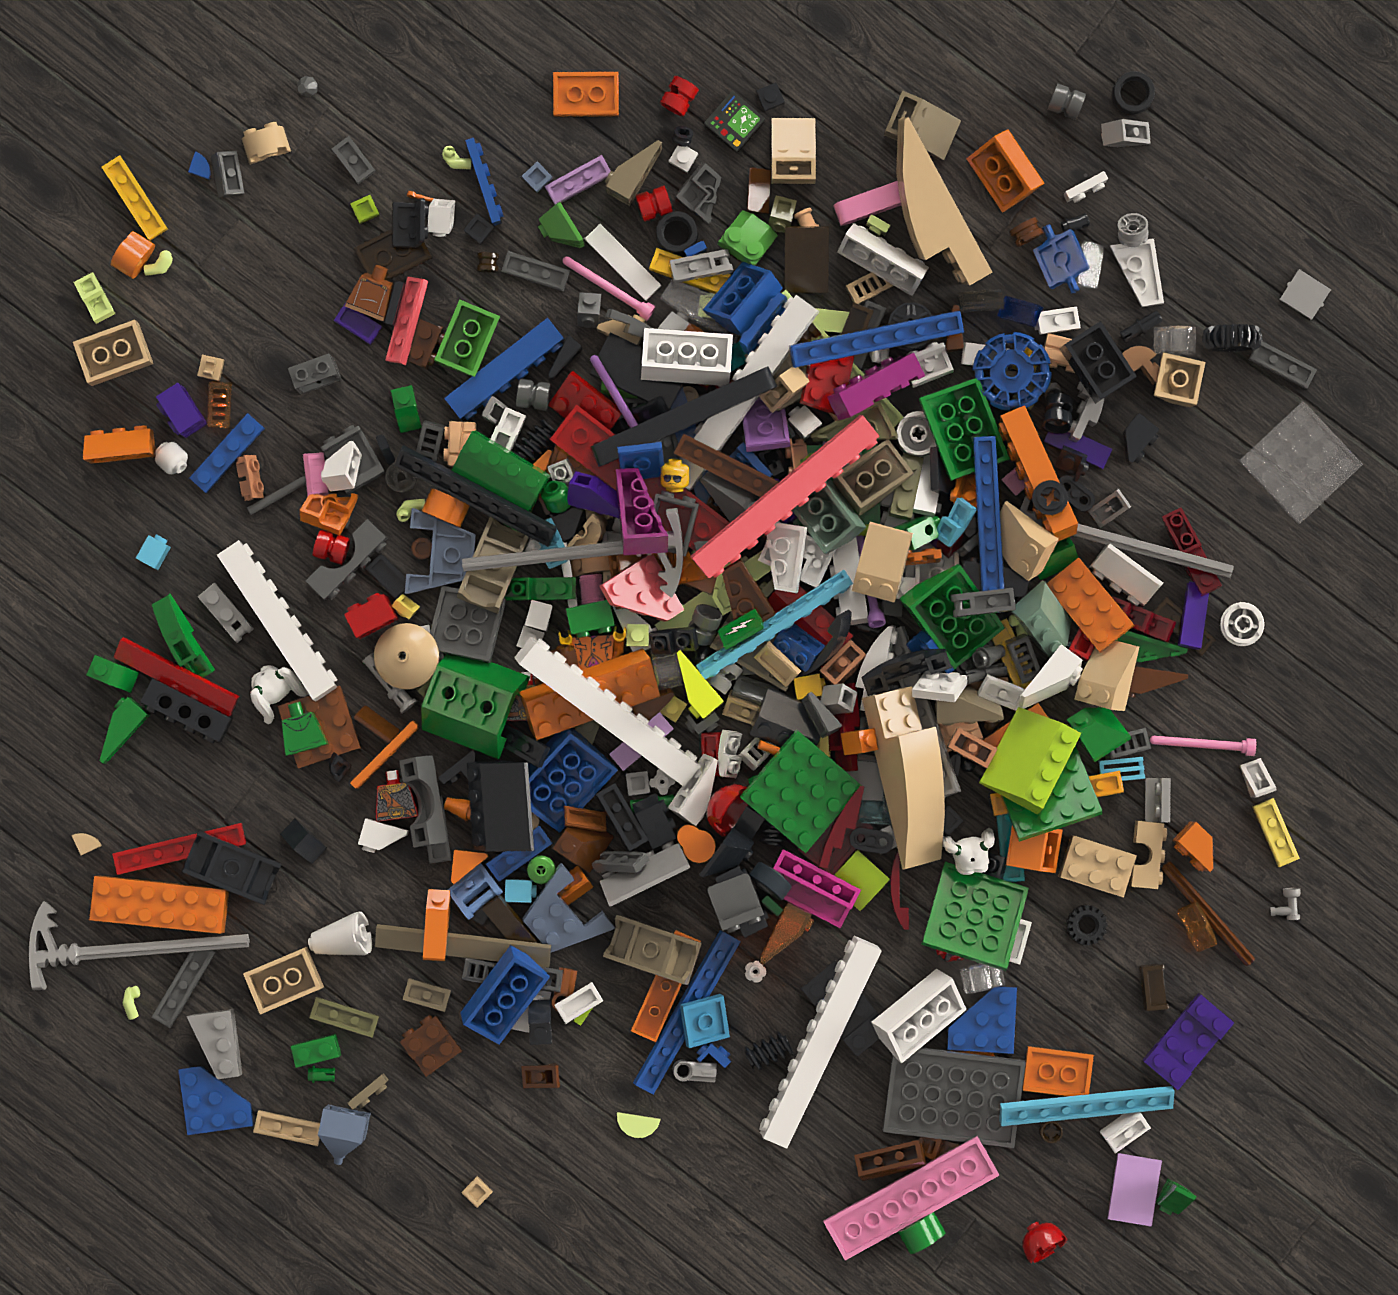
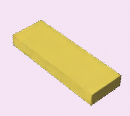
(1276, 832)

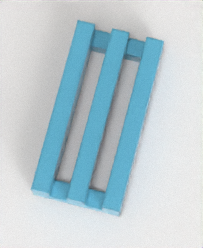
(1140, 767)

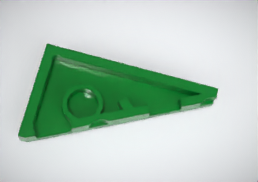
(1150, 647)

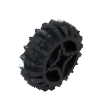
(1231, 338)

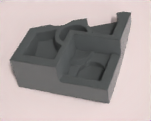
(700, 191)

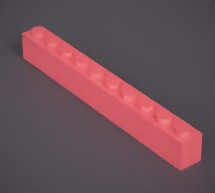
(784, 496)

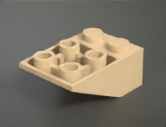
(793, 151)

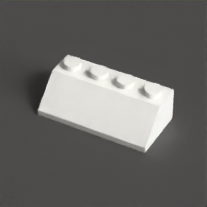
(882, 259)
(686, 357)
(919, 1015)

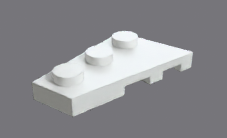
(1141, 271)
(786, 551)

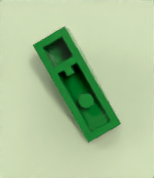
(123, 725)
(1174, 1198)

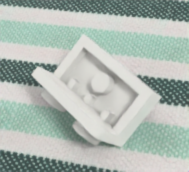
(933, 362)

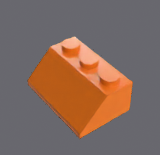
(1005, 170)
(119, 445)

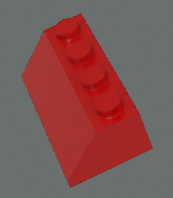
(813, 624)

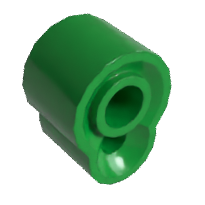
(922, 1233)

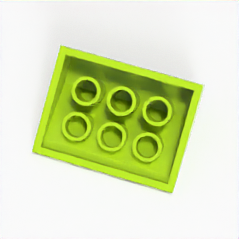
(1030, 759)

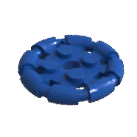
(1025, 370)

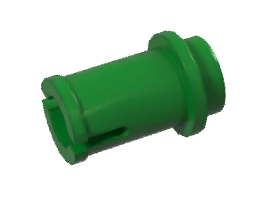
(319, 1074)

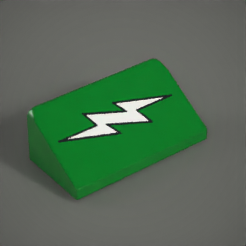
(741, 629)

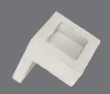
(538, 615)

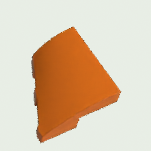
(328, 511)

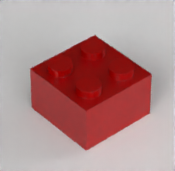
(370, 616)

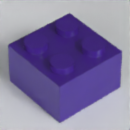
(181, 410)

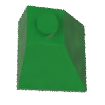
(1099, 731)

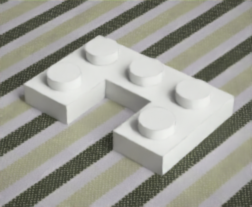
(815, 565)

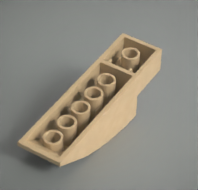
(931, 211)
(909, 775)

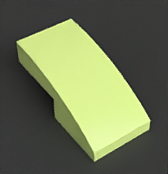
(94, 297)

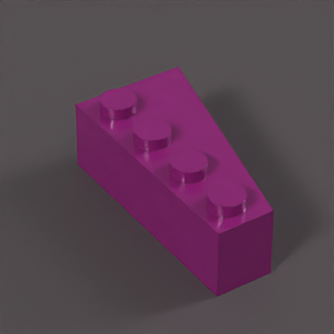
(875, 385)
(639, 521)

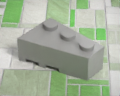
(219, 1041)

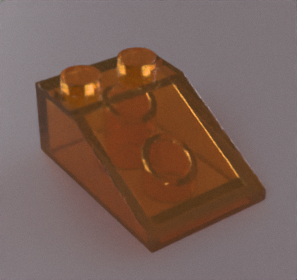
(787, 929)

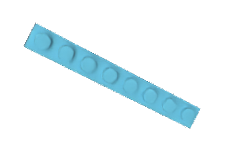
(782, 620)
(1086, 1106)

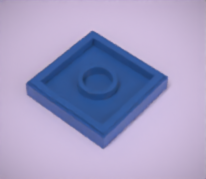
(645, 457)

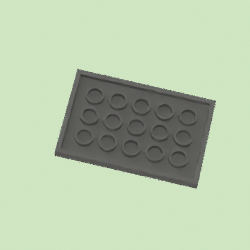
(953, 1096)

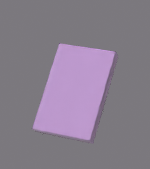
(1134, 1189)

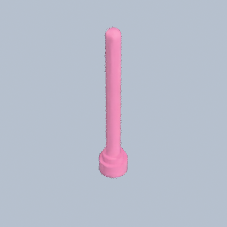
(644, 309)
(1246, 746)

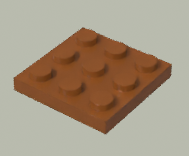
(335, 722)

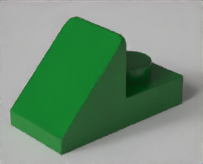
(406, 409)

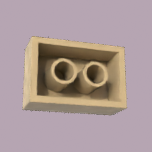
(113, 352)
(1097, 866)
(283, 980)

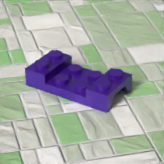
(1188, 1041)

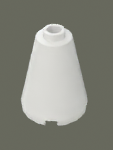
(343, 937)

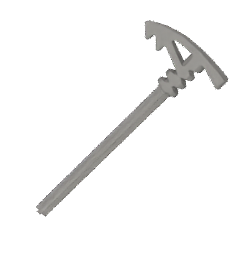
(1143, 547)
(670, 575)
(41, 958)

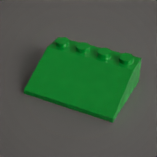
(957, 417)
(500, 471)
(933, 612)

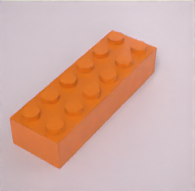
(1034, 468)
(627, 677)
(159, 904)

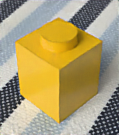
(808, 684)

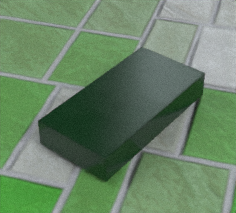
(771, 905)

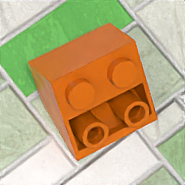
(1197, 845)
(1035, 853)

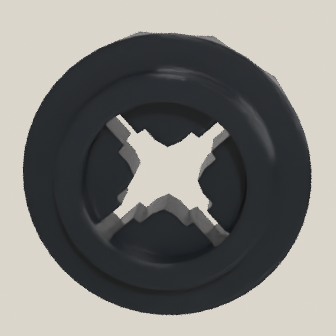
(1045, 489)

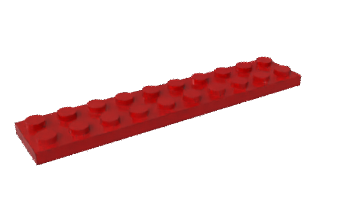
(582, 431)

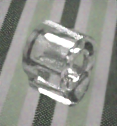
(1175, 340)
(667, 670)
(981, 978)

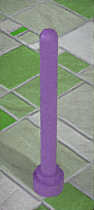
(613, 391)
(876, 617)

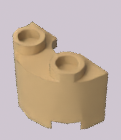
(265, 142)
(594, 531)

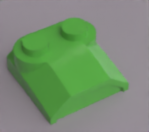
(748, 238)

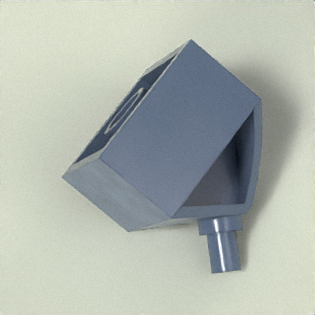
(342, 1130)

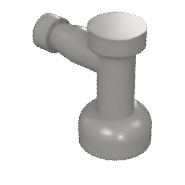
(1290, 910)

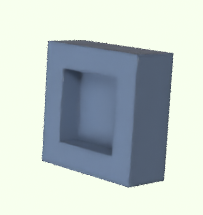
(537, 177)

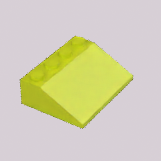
(699, 692)

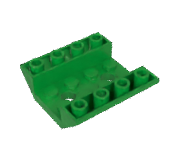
(463, 716)

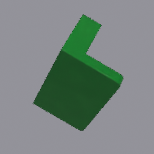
(1060, 558)

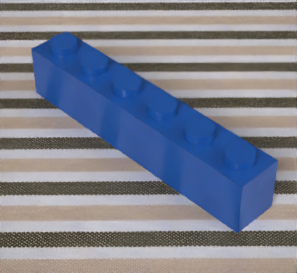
(505, 369)

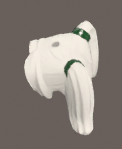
(271, 686)
(970, 848)

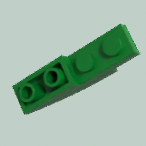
(541, 589)
(179, 637)

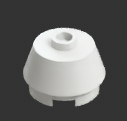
(1242, 624)

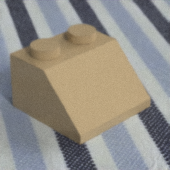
(1179, 380)

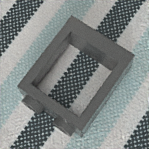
(308, 373)
(686, 502)

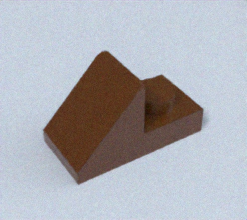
(540, 1076)

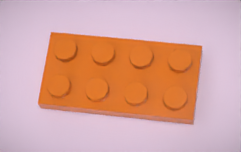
(1089, 605)

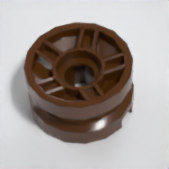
(1026, 232)

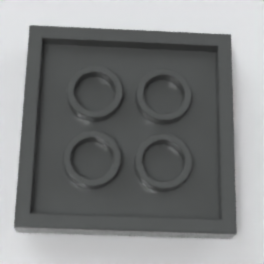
(465, 628)

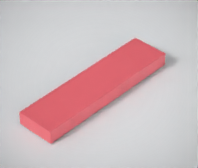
(406, 320)

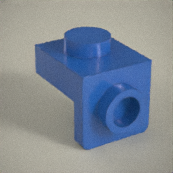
(719, 1054)

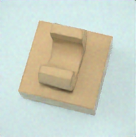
(211, 368)

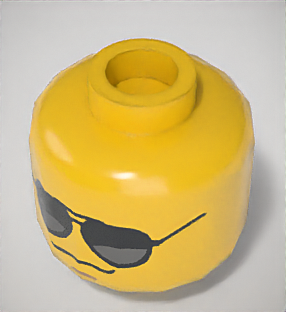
(674, 475)

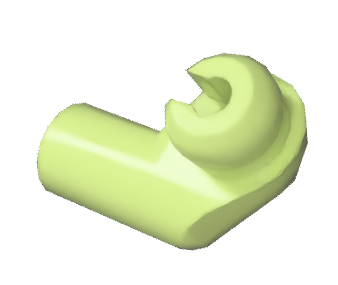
(404, 510)

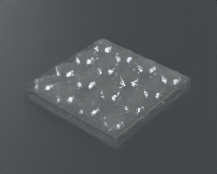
(1300, 462)

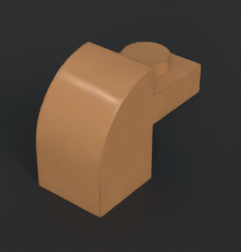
(1140, 358)
(589, 565)

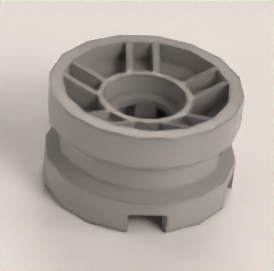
(1133, 229)

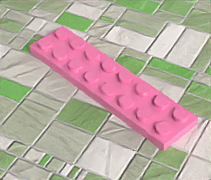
(911, 1198)

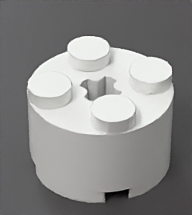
(905, 431)

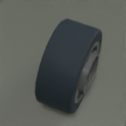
(770, 881)

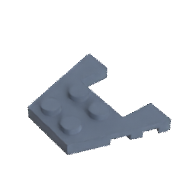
(448, 549)
(554, 920)

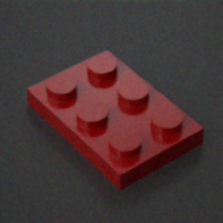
(823, 379)
(579, 392)

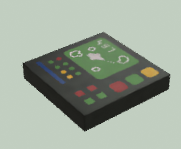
(734, 121)

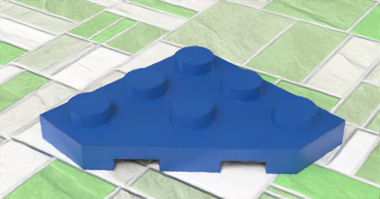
(987, 1024)
(211, 1103)

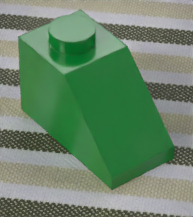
(112, 673)

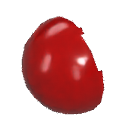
(725, 808)

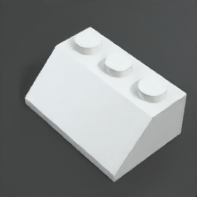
(1125, 575)

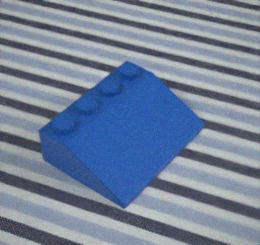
(568, 777)

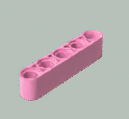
(868, 203)

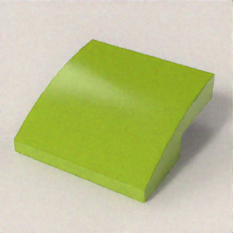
(863, 875)

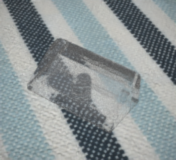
(1093, 254)

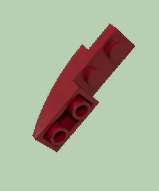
(1186, 541)
(848, 722)

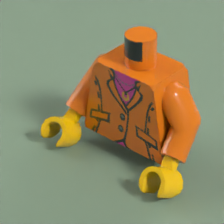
(596, 649)

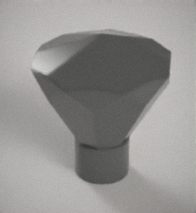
(307, 86)

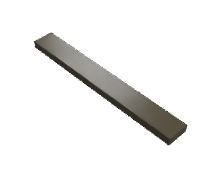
(460, 944)

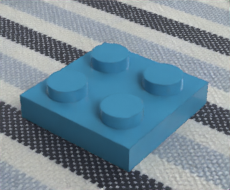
(704, 1020)

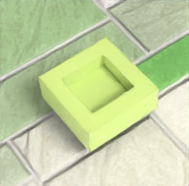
(877, 226)
(638, 635)

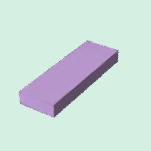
(578, 180)
(625, 755)

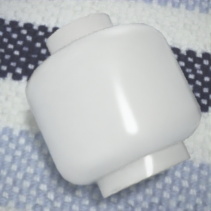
(171, 458)

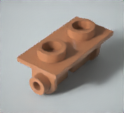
(796, 453)
(249, 467)

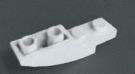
(508, 428)
(877, 654)

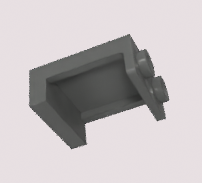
(369, 467)

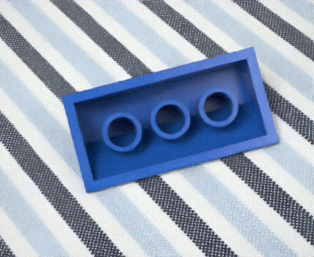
(504, 995)

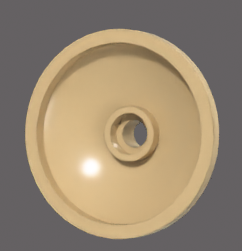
(420, 659)

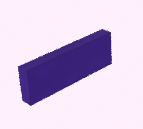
(1097, 453)
(1193, 618)

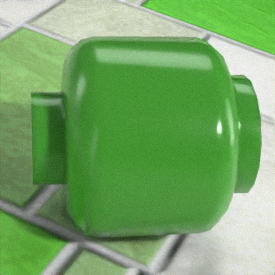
(547, 863)

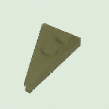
(874, 415)

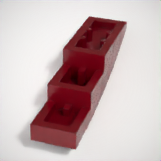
(1147, 621)
(846, 819)

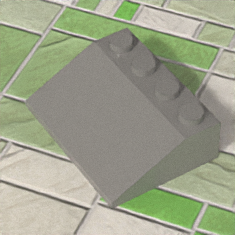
(659, 868)

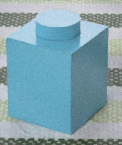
(153, 551)
(520, 890)

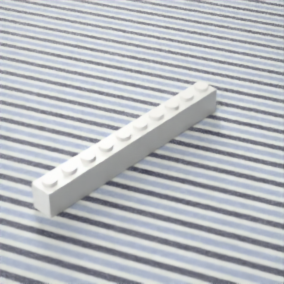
(772, 352)
(606, 711)
(820, 1041)

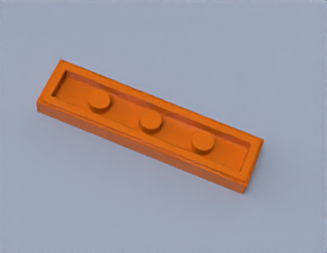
(385, 754)

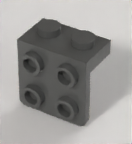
(735, 902)

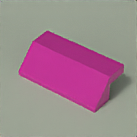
(816, 889)

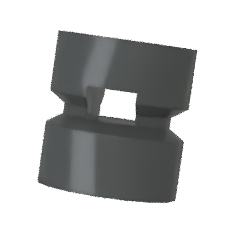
(1066, 101)
(531, 394)
(706, 621)

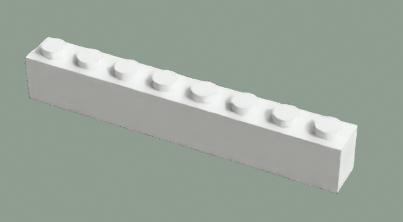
(277, 620)

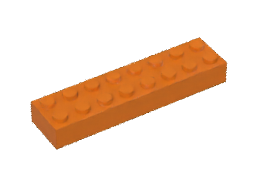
(657, 1004)

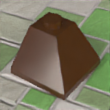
(582, 846)

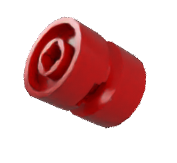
(679, 95)
(654, 203)
(331, 547)

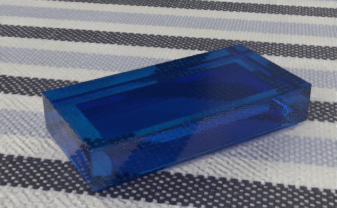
(1020, 311)

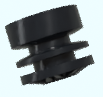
(909, 312)

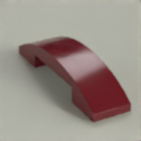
(901, 913)

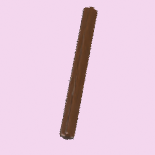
(1213, 919)

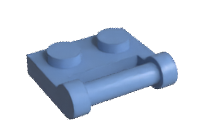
(470, 887)

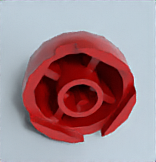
(1042, 1241)

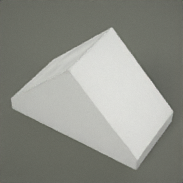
(1257, 778)

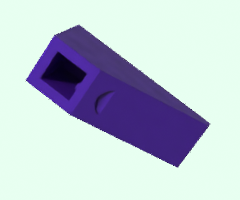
(592, 494)

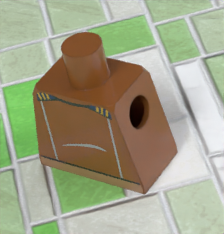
(372, 294)

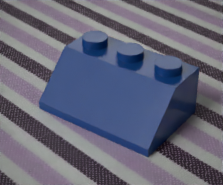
(743, 298)

